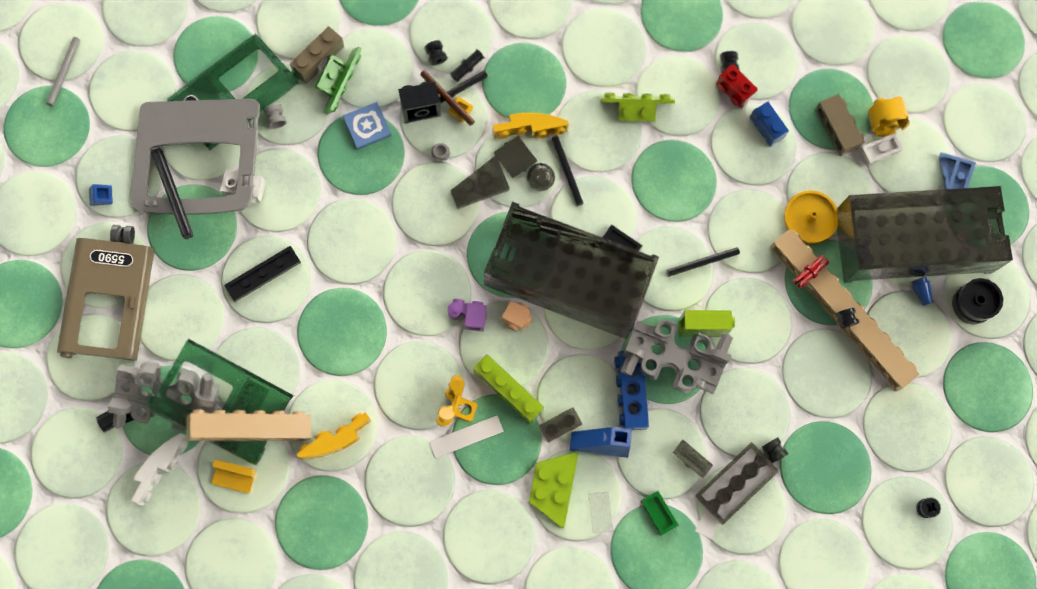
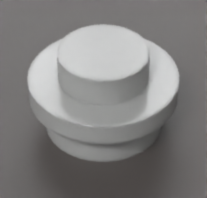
(440, 152)

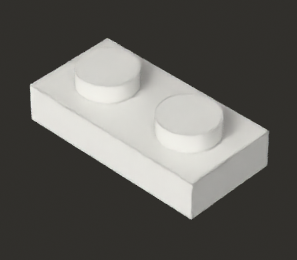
(881, 149)

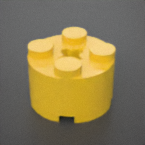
(888, 116)

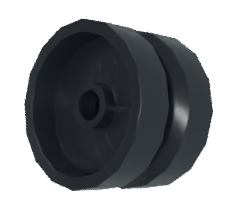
(977, 301)

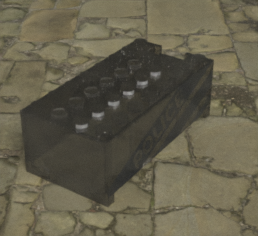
(922, 233)
(570, 271)

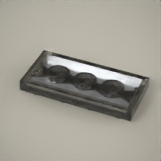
(736, 483)

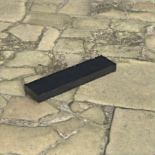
(262, 273)

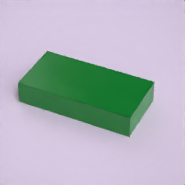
(659, 513)

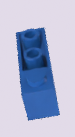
(602, 441)

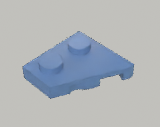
(955, 171)

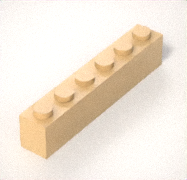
(248, 427)

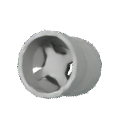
(275, 116)

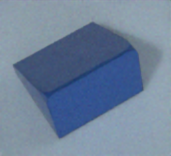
(100, 194)

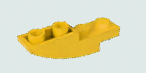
(536, 123)
(327, 444)

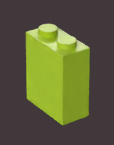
(707, 322)

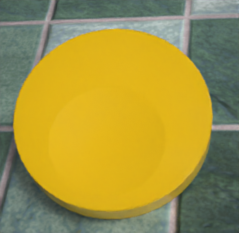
(811, 216)

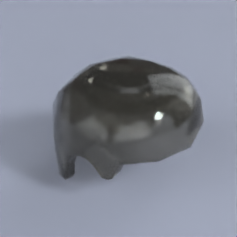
(540, 177)

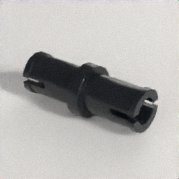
(467, 65)

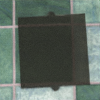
(515, 157)

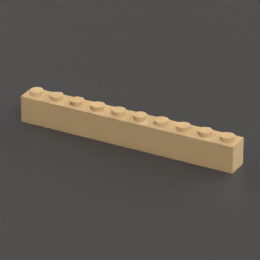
(834, 298)

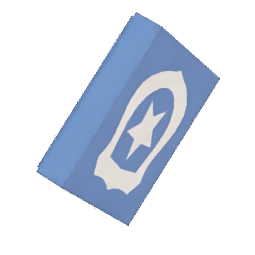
(367, 125)

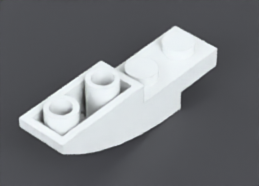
(161, 459)

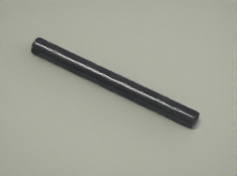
(172, 193)

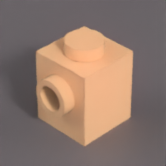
(517, 316)

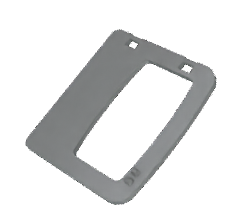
(193, 123)

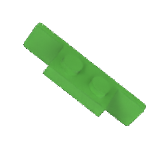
(334, 77)

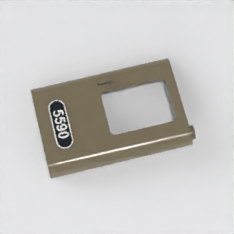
(107, 270)

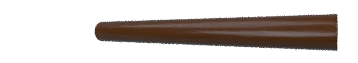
(451, 102)

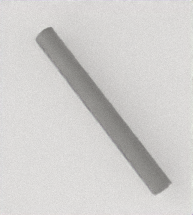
(63, 71)

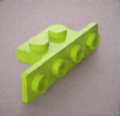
(637, 107)

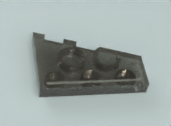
(481, 184)

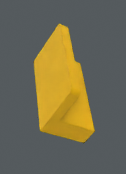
(233, 476)

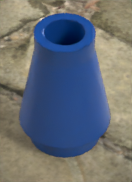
(923, 290)

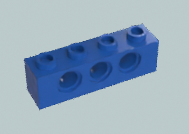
(627, 420)

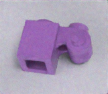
(473, 312)

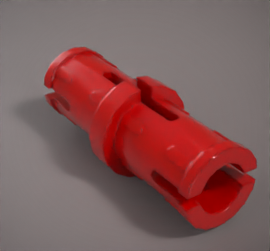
(811, 271)

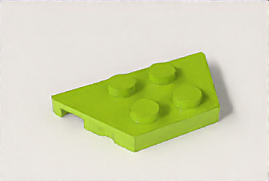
(553, 486)

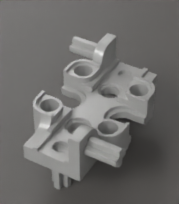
(710, 361)
(132, 398)

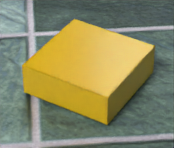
(465, 105)

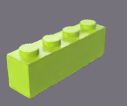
(508, 389)

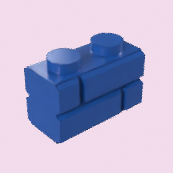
(769, 123)

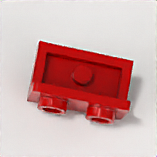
(736, 86)

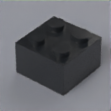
(419, 102)

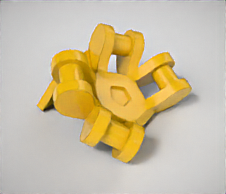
(454, 394)

